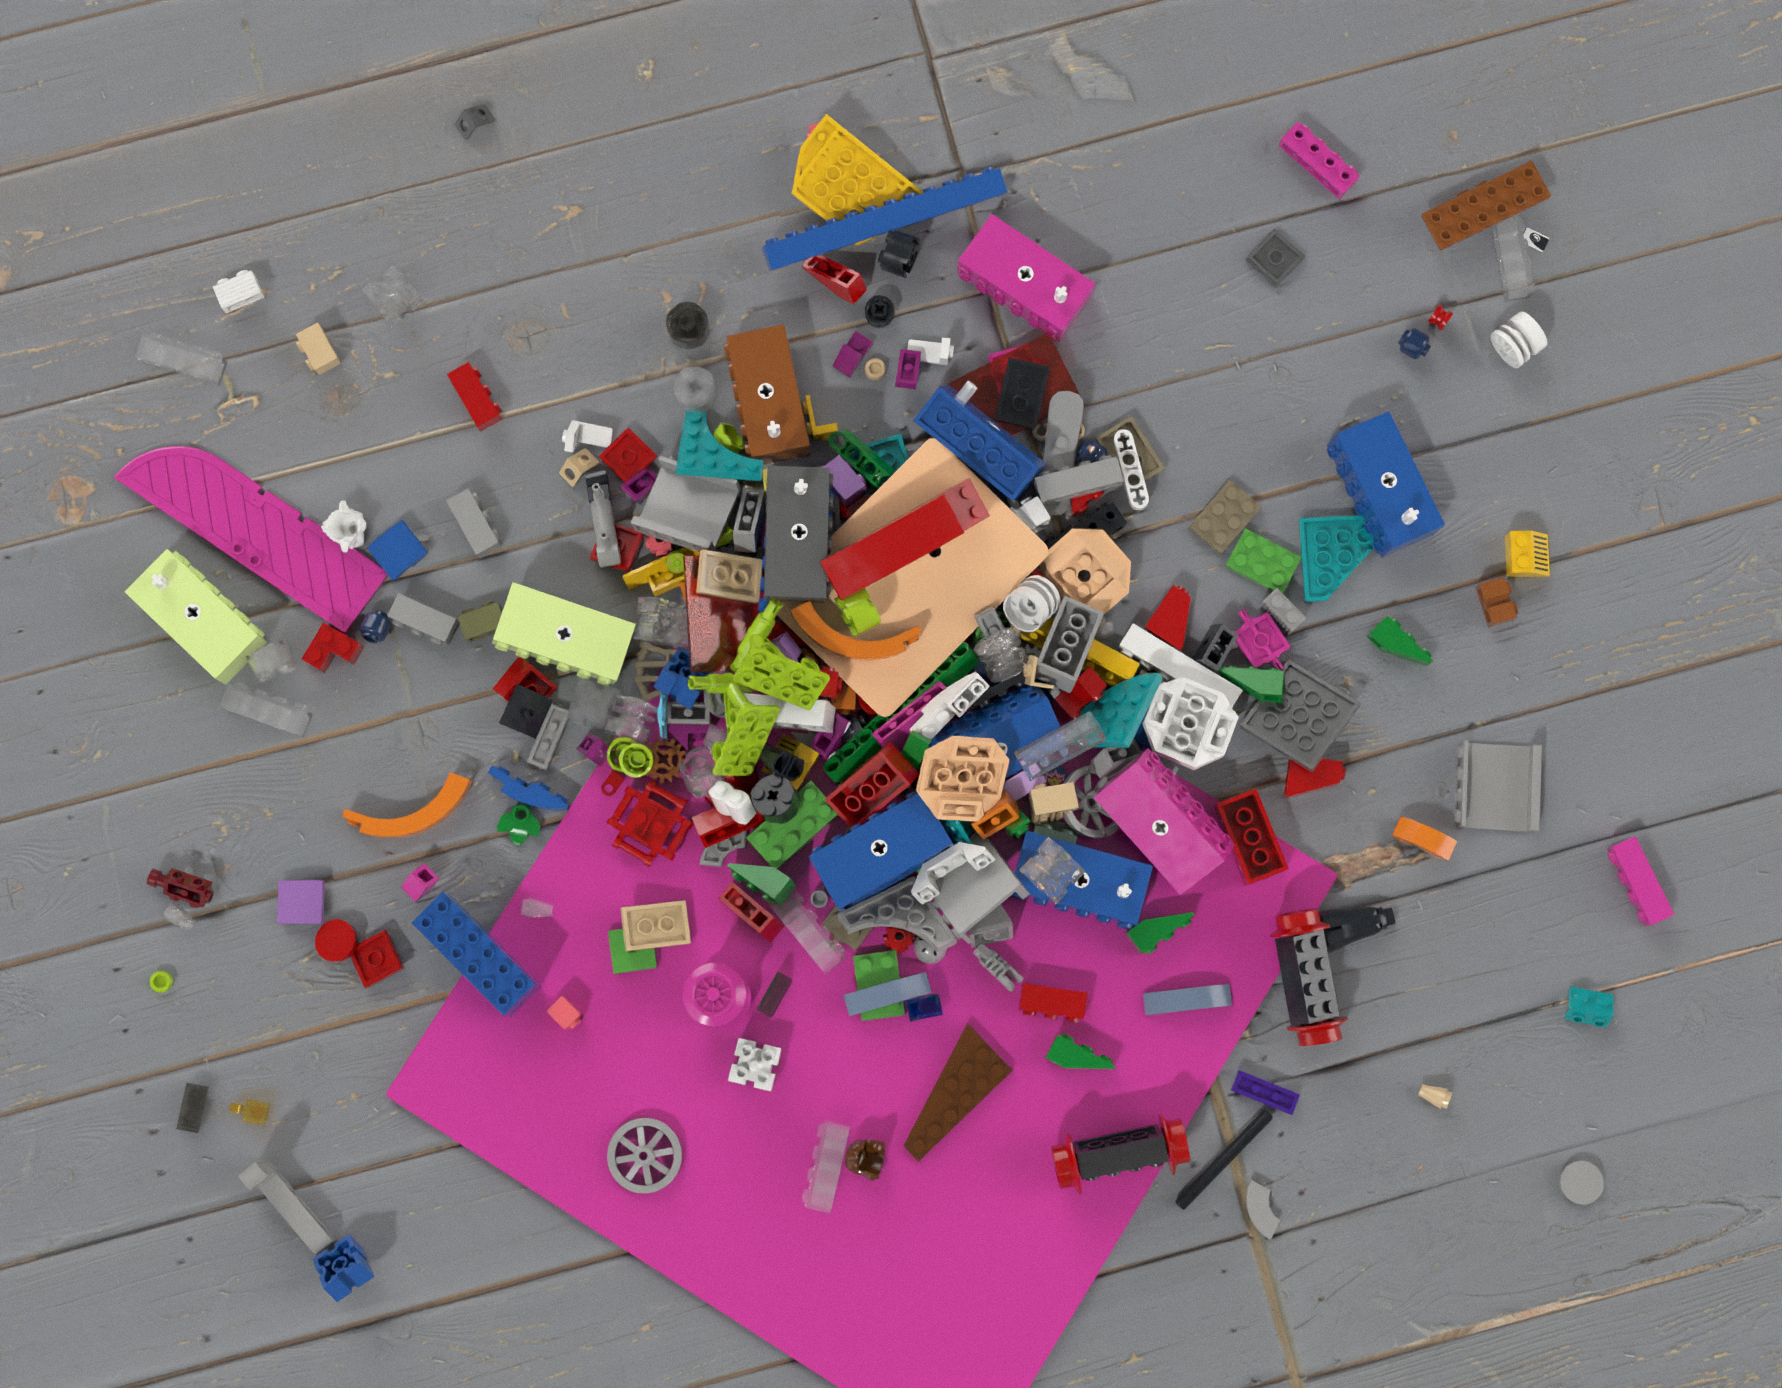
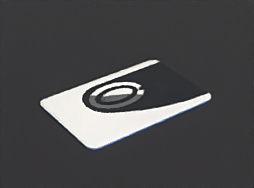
(1535, 239)

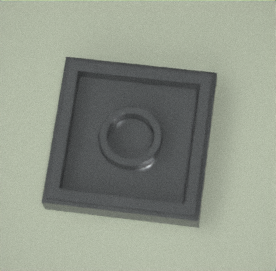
(1275, 258)

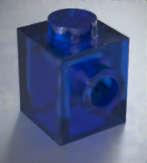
(924, 1007)

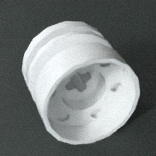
(1519, 339)
(1031, 603)

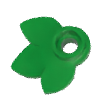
(519, 827)

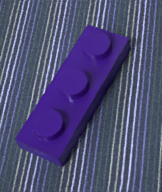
(1265, 1092)

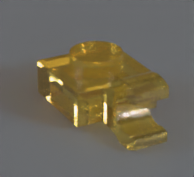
(253, 1111)

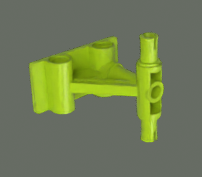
(769, 671)
(745, 725)

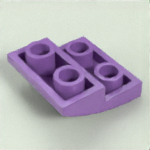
(301, 902)

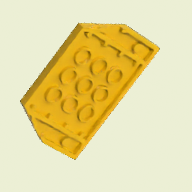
(843, 175)

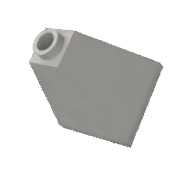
(992, 928)

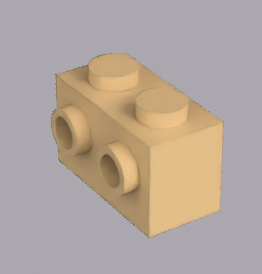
(317, 348)

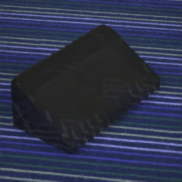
(774, 994)

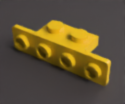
(657, 575)

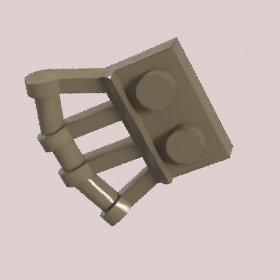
(641, 664)

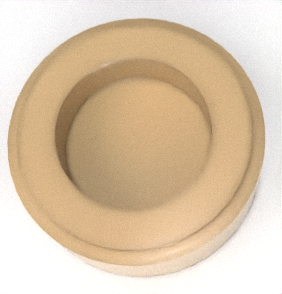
(875, 369)

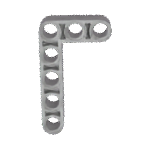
(290, 1205)

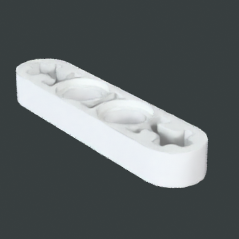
(1134, 469)

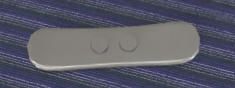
(1062, 438)

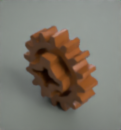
(675, 750)

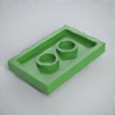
(1263, 561)
(875, 970)

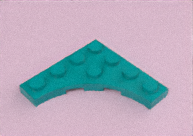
(705, 457)

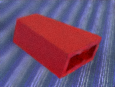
(1171, 618)
(1301, 781)

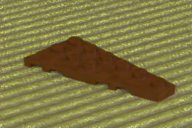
(964, 1082)

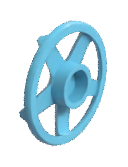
(661, 715)

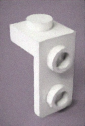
(932, 351)
(587, 434)

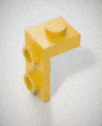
(819, 432)

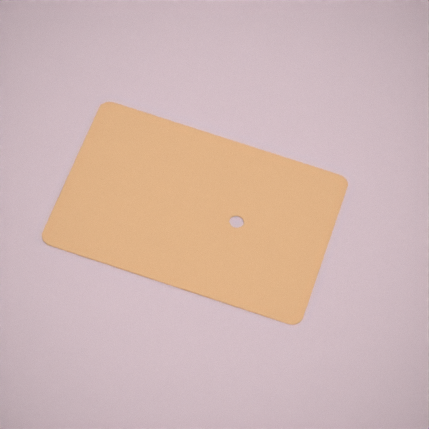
(931, 591)

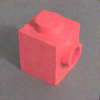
(658, 546)

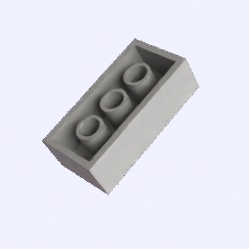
(1067, 644)

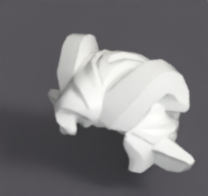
(345, 527)

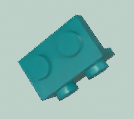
(958, 830)
(1589, 1007)

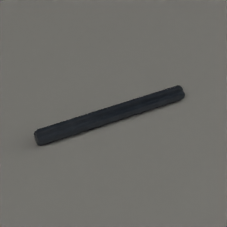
(1224, 1159)

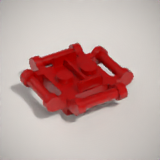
(650, 823)

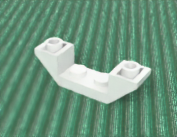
(925, 885)

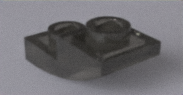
(192, 1107)

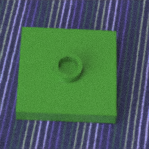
(630, 960)

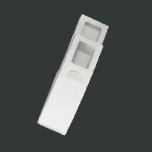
(951, 701)

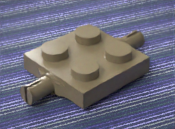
(839, 933)

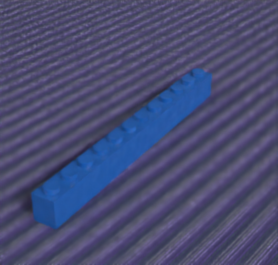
(880, 220)

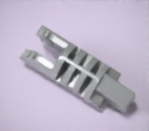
(997, 966)

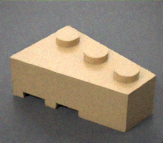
(1050, 802)

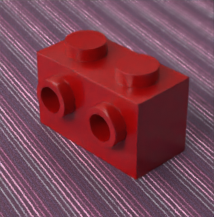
(833, 686)

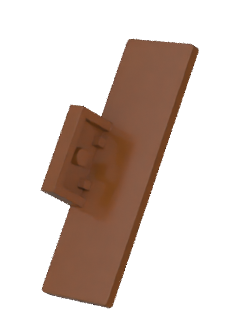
(1485, 205)

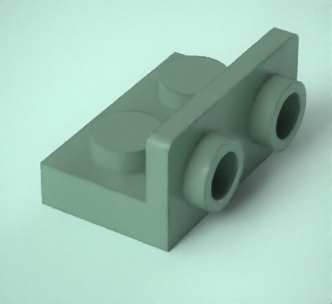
(1057, 830)

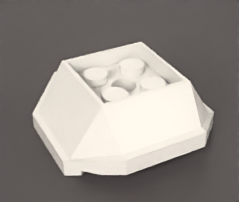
(1201, 707)

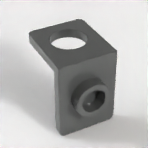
(475, 117)

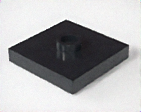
(525, 711)

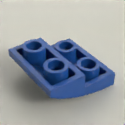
(397, 550)

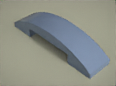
(887, 994)
(1187, 999)

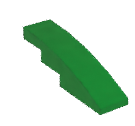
(914, 753)

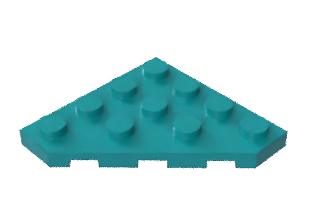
(1330, 552)

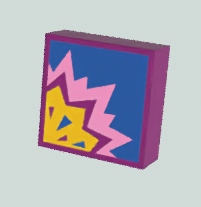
(1056, 776)

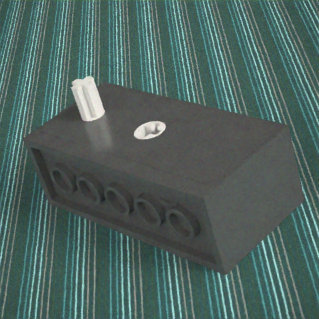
(797, 502)

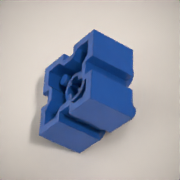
(675, 678)
(343, 1268)

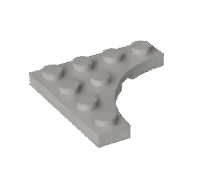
(901, 910)

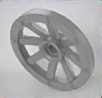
(1088, 795)
(613, 1160)

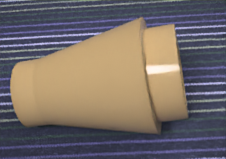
(1436, 1095)

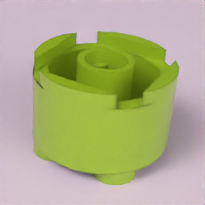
(858, 612)

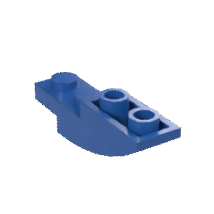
(535, 795)

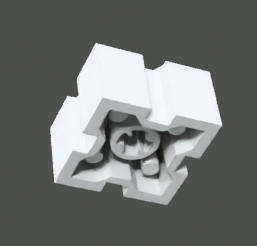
(1031, 513)
(755, 1064)

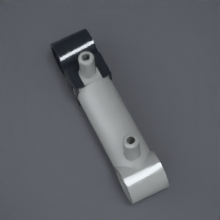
(603, 519)

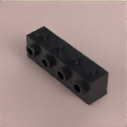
(1106, 518)

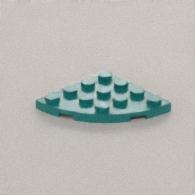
(1123, 709)

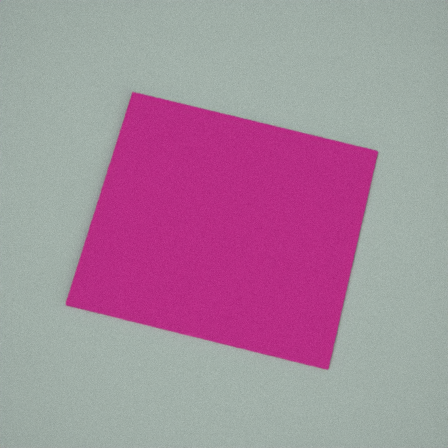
(941, 1263)

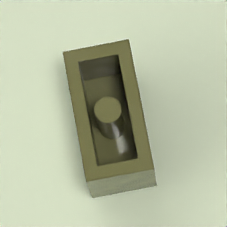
(480, 622)

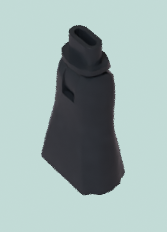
(782, 762)
(1354, 924)

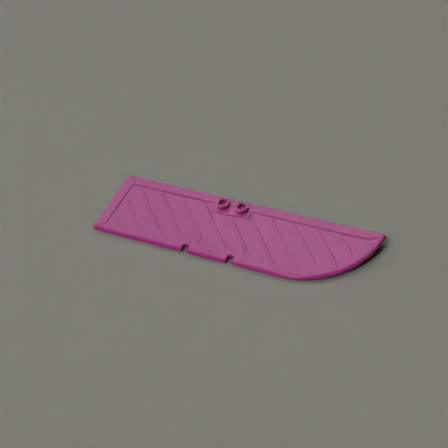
(256, 530)

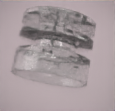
(1002, 655)
(631, 719)

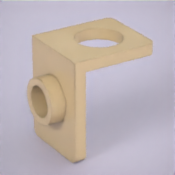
(579, 464)
(1029, 673)

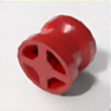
(1440, 317)

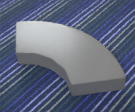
(717, 853)
(1259, 1210)

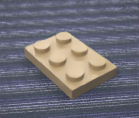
(729, 576)
(655, 925)

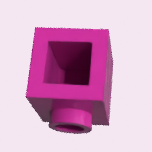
(420, 882)

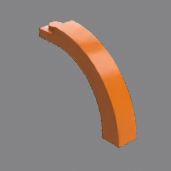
(846, 647)
(431, 815)

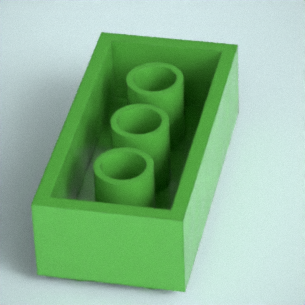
(781, 842)

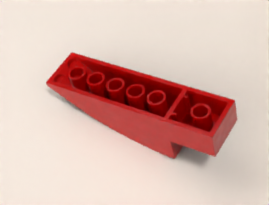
(905, 539)

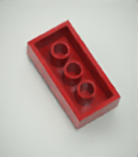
(872, 786)
(1253, 837)

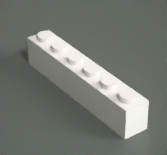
(1172, 663)

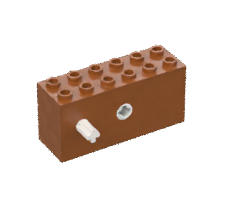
(764, 368)

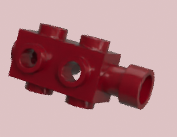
(182, 886)

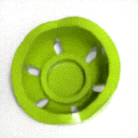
(729, 438)
(618, 746)
(637, 760)

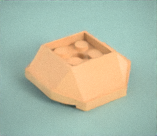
(1093, 552)
(964, 795)

